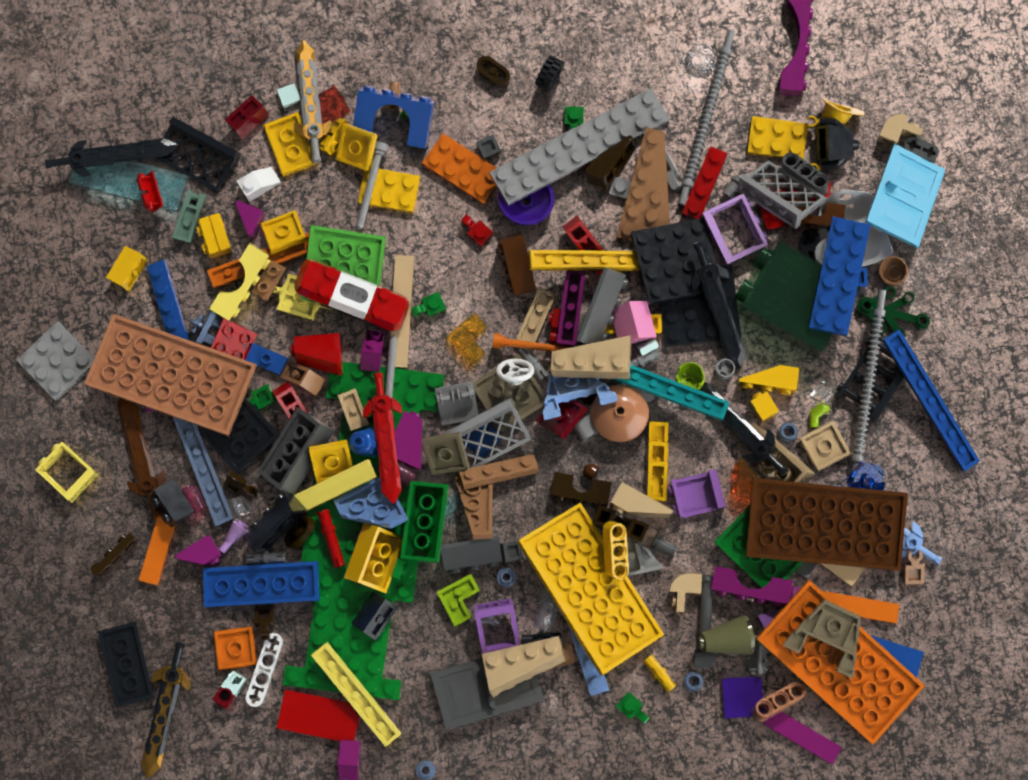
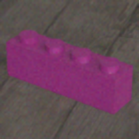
(571, 308)

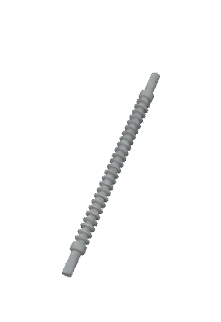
(879, 312)

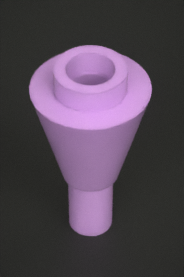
(236, 532)

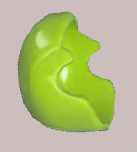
(691, 375)

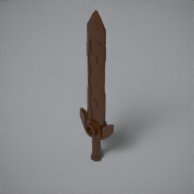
(139, 454)

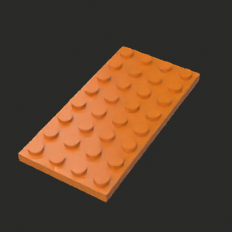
(879, 683)

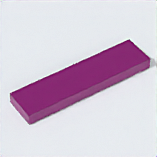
(804, 736)

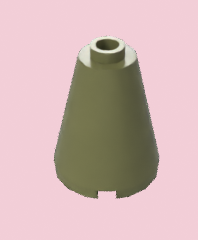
(729, 637)

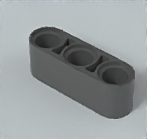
(798, 167)

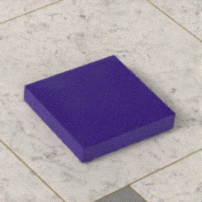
(741, 696)

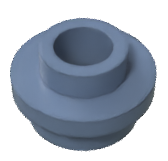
(794, 432)
(511, 581)
(698, 677)
(432, 770)

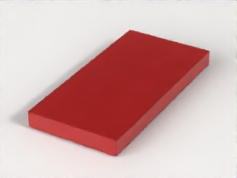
(318, 716)

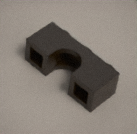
(563, 490)
(637, 531)

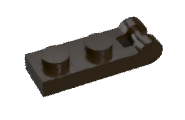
(112, 555)

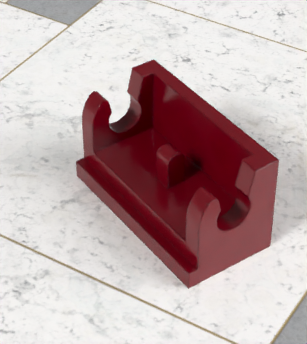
(247, 117)

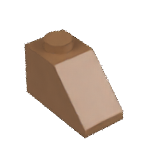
(302, 378)

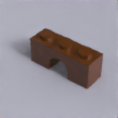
(821, 222)

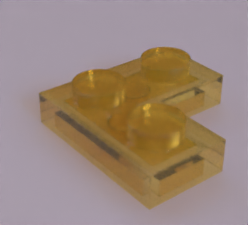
(463, 338)

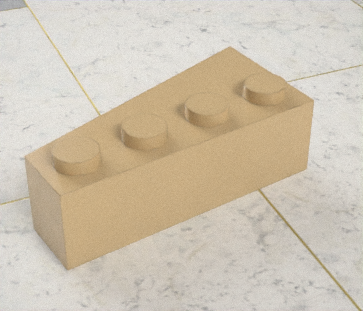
(596, 360)
(519, 663)

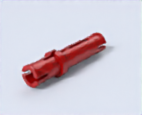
(331, 538)

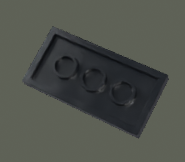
(126, 664)

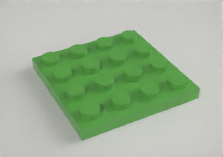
(347, 251)

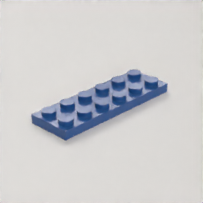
(839, 276)
(261, 584)

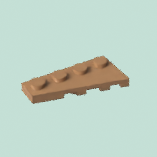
(477, 508)

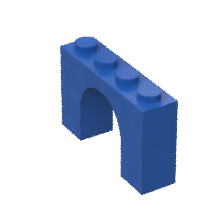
(418, 110)

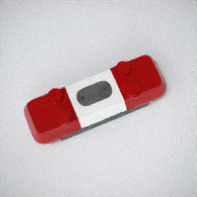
(351, 295)

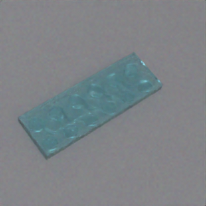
(121, 177)

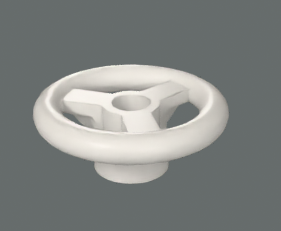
(516, 374)

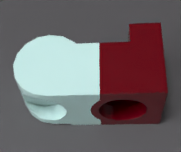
(229, 690)

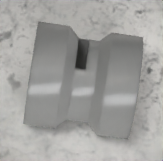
(725, 366)

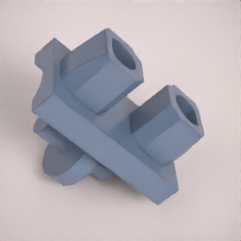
(210, 321)

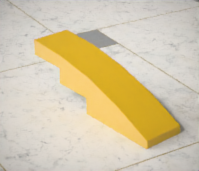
(657, 460)

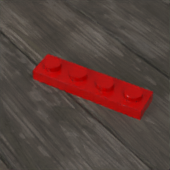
(704, 183)

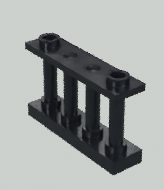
(884, 393)

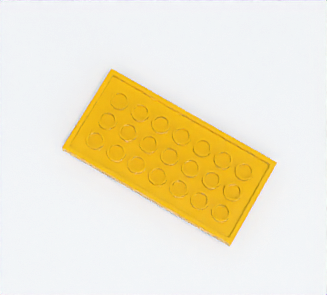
(598, 608)

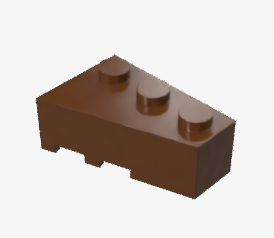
(516, 264)

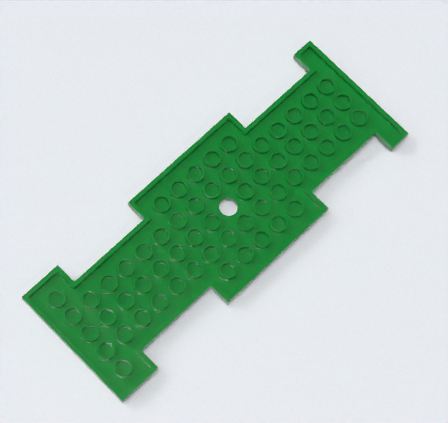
(341, 597)

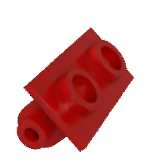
(151, 198)

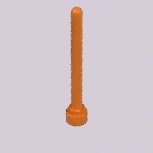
(501, 341)

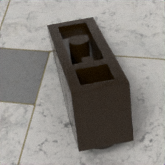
(609, 163)

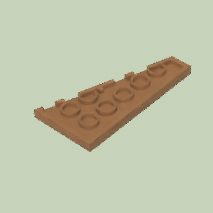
(648, 194)

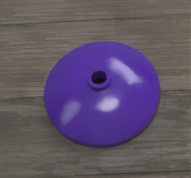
(538, 207)

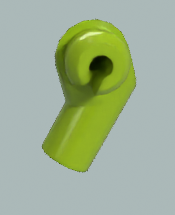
(817, 412)

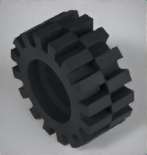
(549, 73)

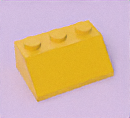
(374, 557)

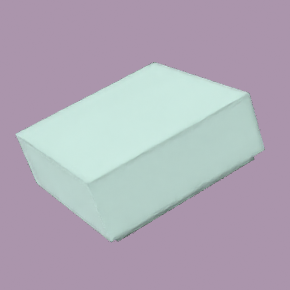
(289, 95)
(646, 346)

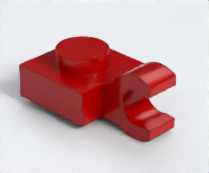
(478, 231)

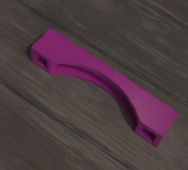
(792, 76)

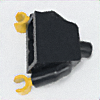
(833, 143)

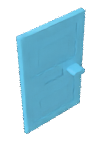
(905, 196)

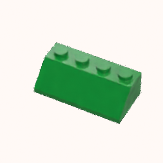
(425, 522)

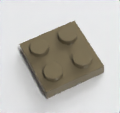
(445, 453)

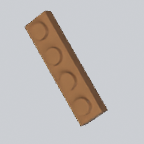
(499, 471)

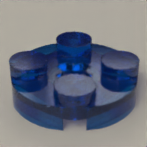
(866, 470)

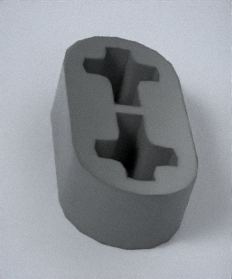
(922, 145)

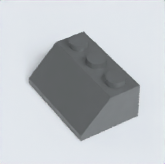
(471, 555)

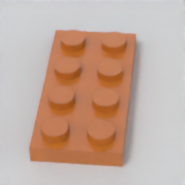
(461, 168)

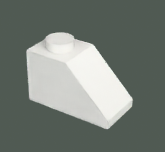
(258, 183)

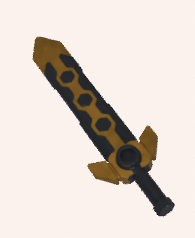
(164, 709)

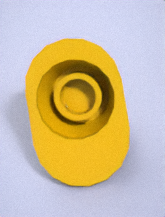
(839, 112)

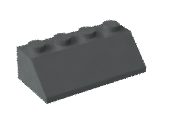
(601, 306)
(290, 456)

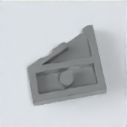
(641, 560)

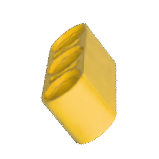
(621, 557)

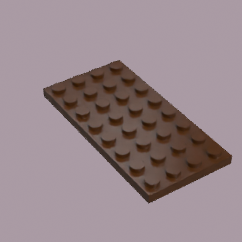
(826, 524)

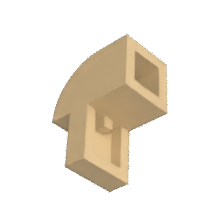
(898, 126)
(685, 584)

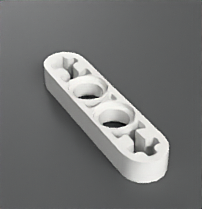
(262, 669)

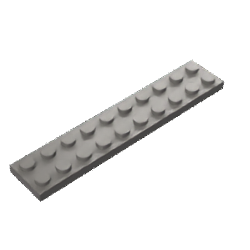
(577, 147)

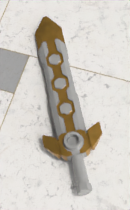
(310, 102)

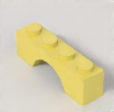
(227, 303)

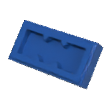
(267, 359)

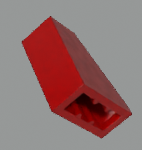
(319, 352)

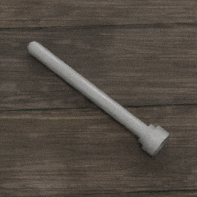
(379, 151)
(391, 366)

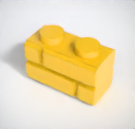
(214, 235)

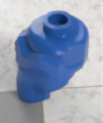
(364, 443)

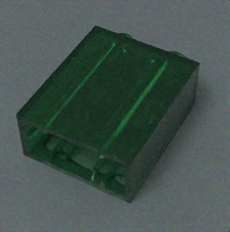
(784, 297)

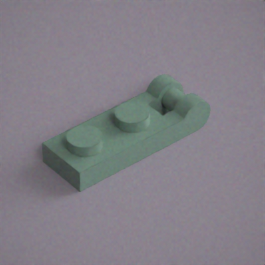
(188, 217)

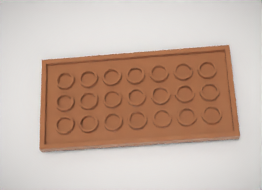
(170, 375)

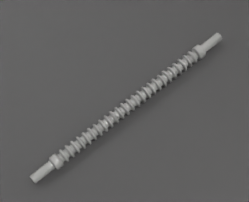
(687, 183)

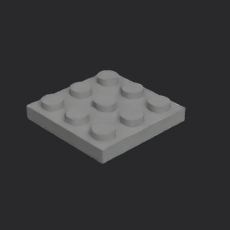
(56, 361)

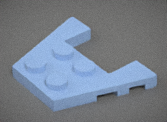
(566, 389)

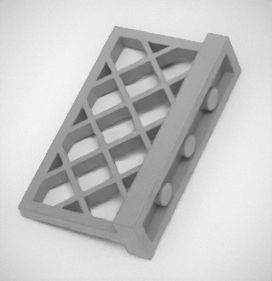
(772, 201)
(483, 419)

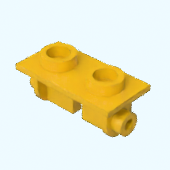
(330, 143)

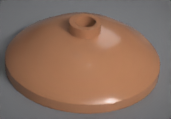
(621, 426)

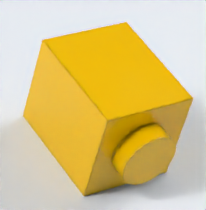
(763, 406)

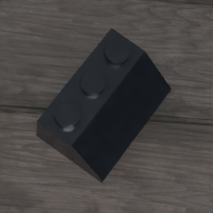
(275, 522)

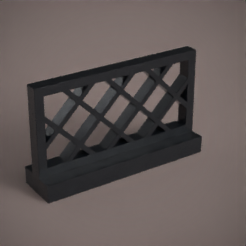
(209, 143)

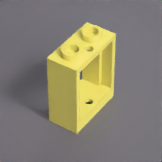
(80, 485)

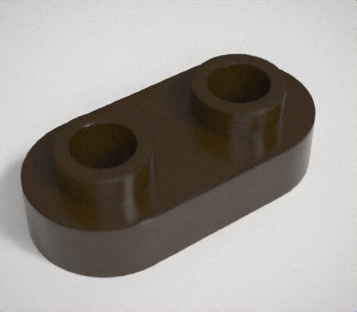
(495, 70)
(299, 532)

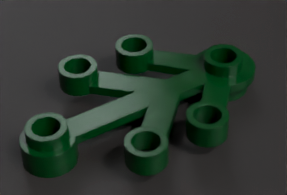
(892, 313)

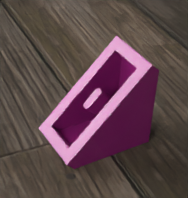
(251, 218)
(349, 760)

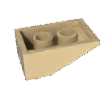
(636, 504)

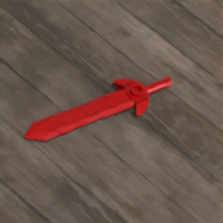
(385, 436)

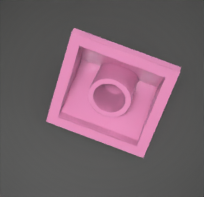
(634, 320)

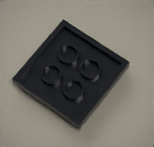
(247, 439)

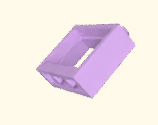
(752, 220)

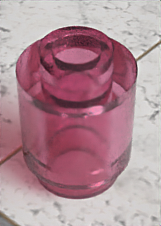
(406, 473)
(194, 498)

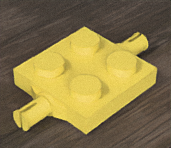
(291, 302)

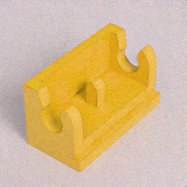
(127, 268)

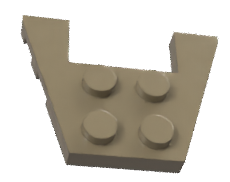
(833, 626)

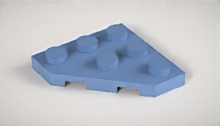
(370, 506)

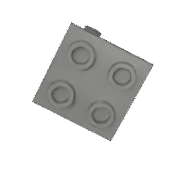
(456, 403)

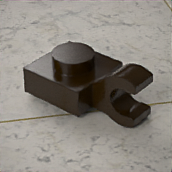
(237, 486)
(263, 618)

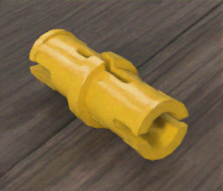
(659, 673)

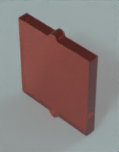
(332, 105)

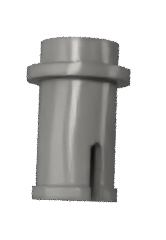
(732, 188)

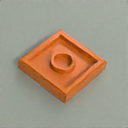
(235, 648)

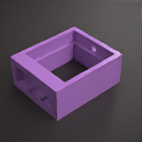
(491, 609)

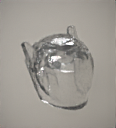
(699, 60)

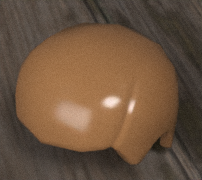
(893, 270)

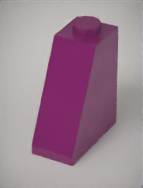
(409, 440)

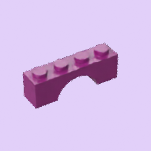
(777, 591)

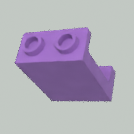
(696, 494)

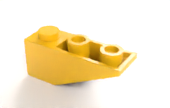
(778, 378)

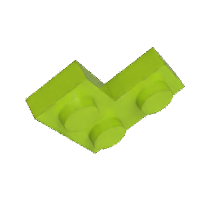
(453, 597)

